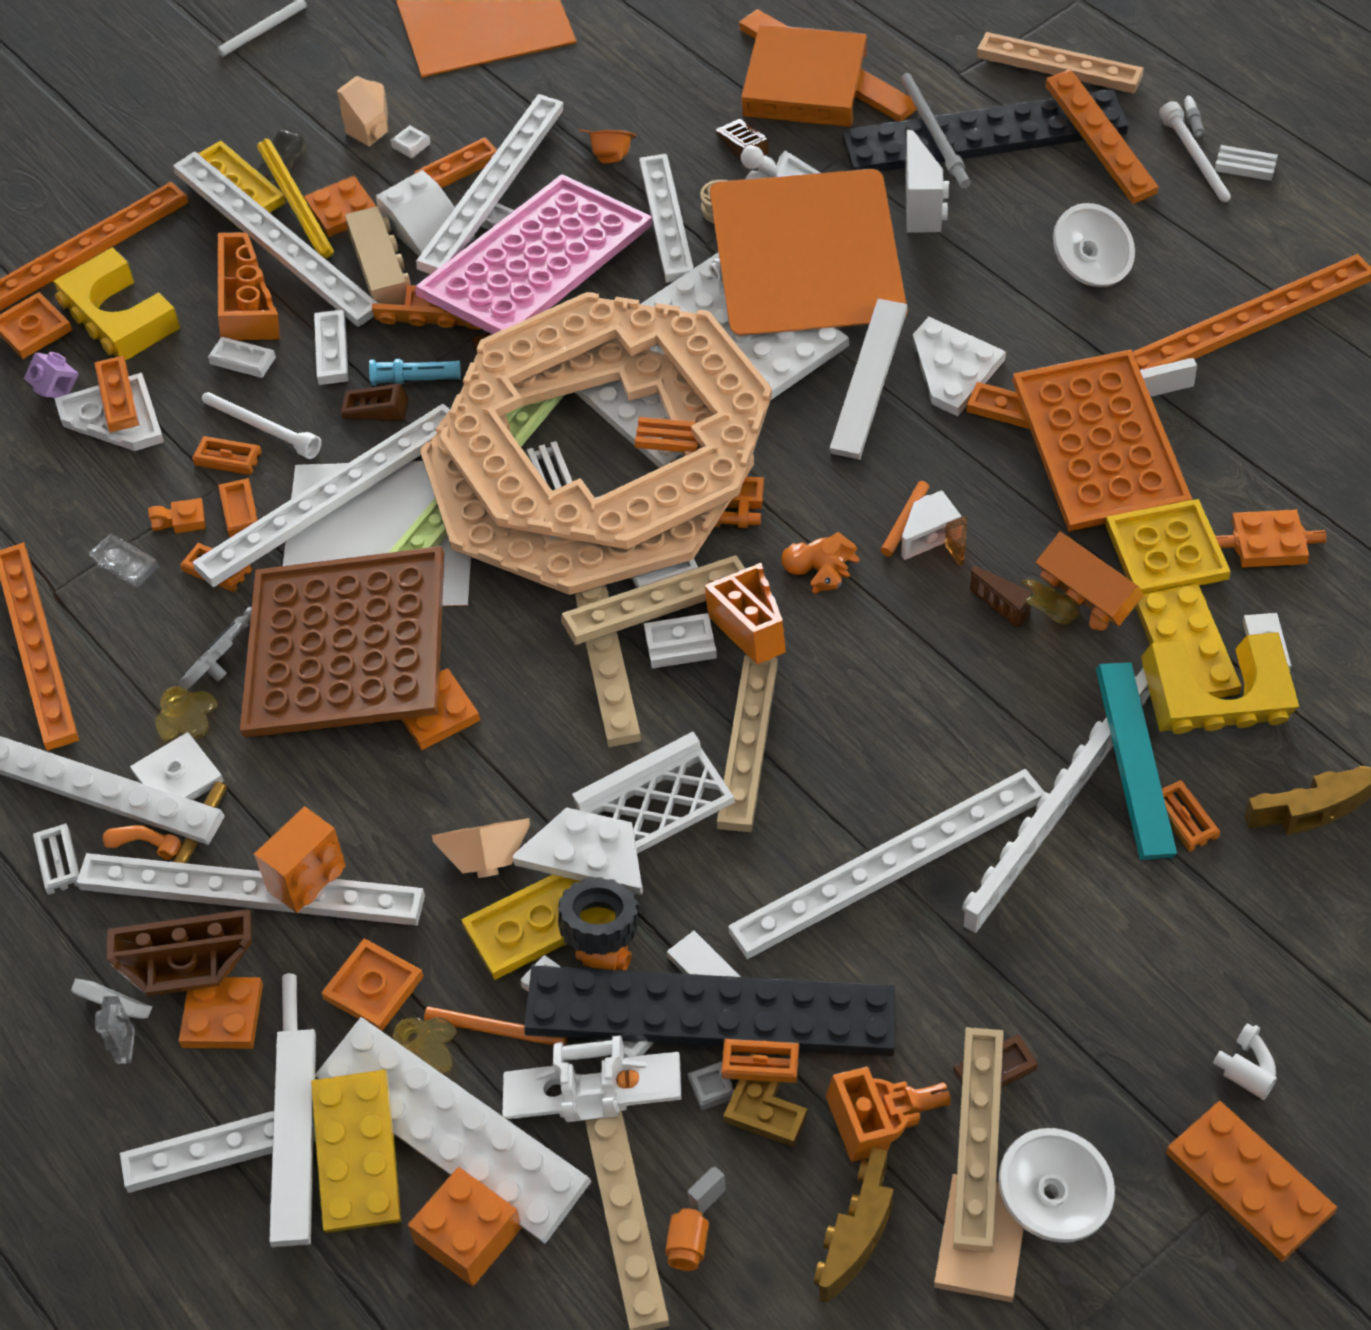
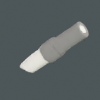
(1194, 117)

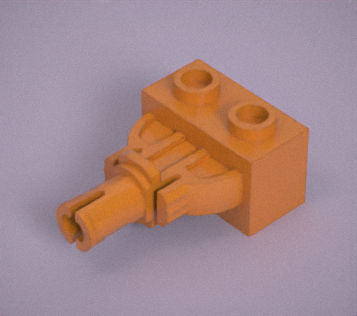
(876, 1110)

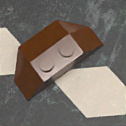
(180, 952)

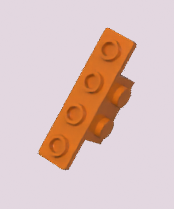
(417, 312)

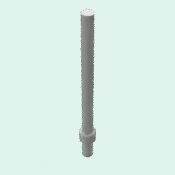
(953, 162)

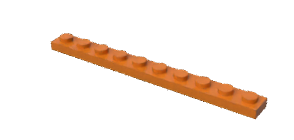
(1256, 314)

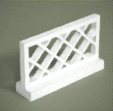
(641, 779)

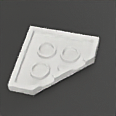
(953, 363)
(85, 414)

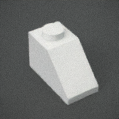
(927, 524)

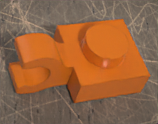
(182, 516)

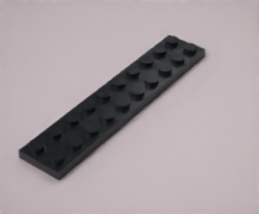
(976, 132)
(710, 1009)

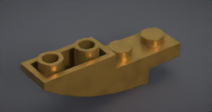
(1302, 809)
(858, 1232)

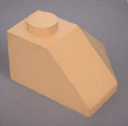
(364, 109)
(483, 847)

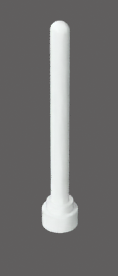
(1172, 116)
(305, 443)

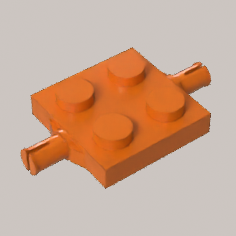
(1270, 538)

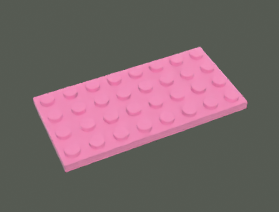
(534, 256)

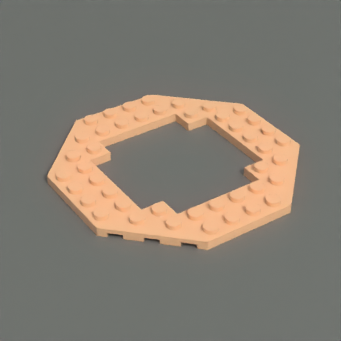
(649, 505)
(564, 562)

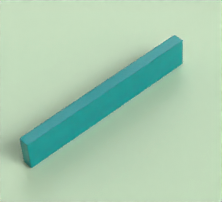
(1136, 761)

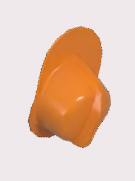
(610, 145)

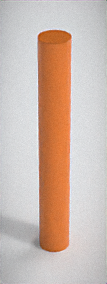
(896, 533)

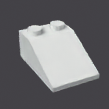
(924, 188)
(415, 210)

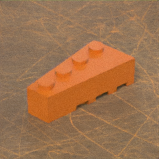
(243, 298)

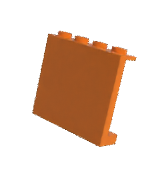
(803, 75)

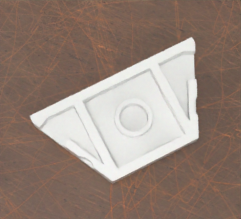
(584, 847)

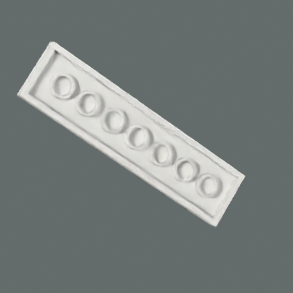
(462, 1131)

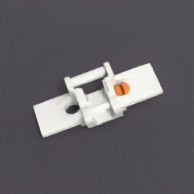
(592, 1095)

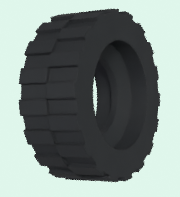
(594, 937)

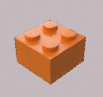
(300, 859)
(465, 1226)

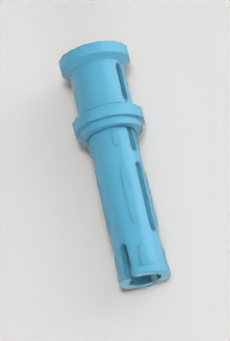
(399, 372)

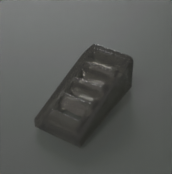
(281, 142)

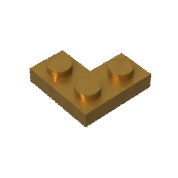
(760, 1112)

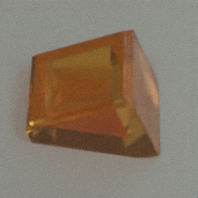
(956, 538)

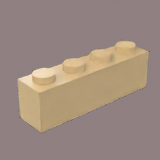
(377, 256)

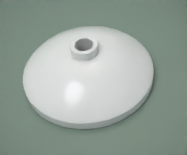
(1102, 238)
(1067, 1168)

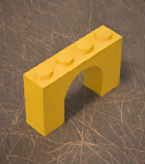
(119, 332)
(1184, 705)

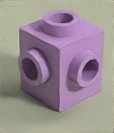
(50, 375)

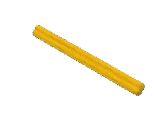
(295, 199)

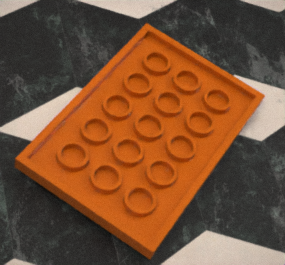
(1100, 438)

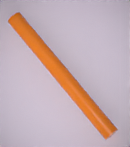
(489, 1025)

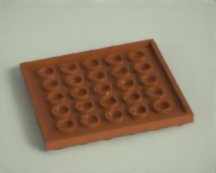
(344, 642)

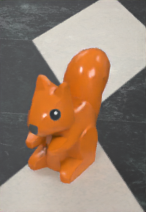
(824, 555)

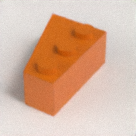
(1088, 580)
(747, 613)

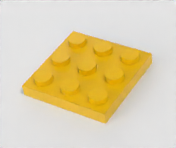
(1167, 546)

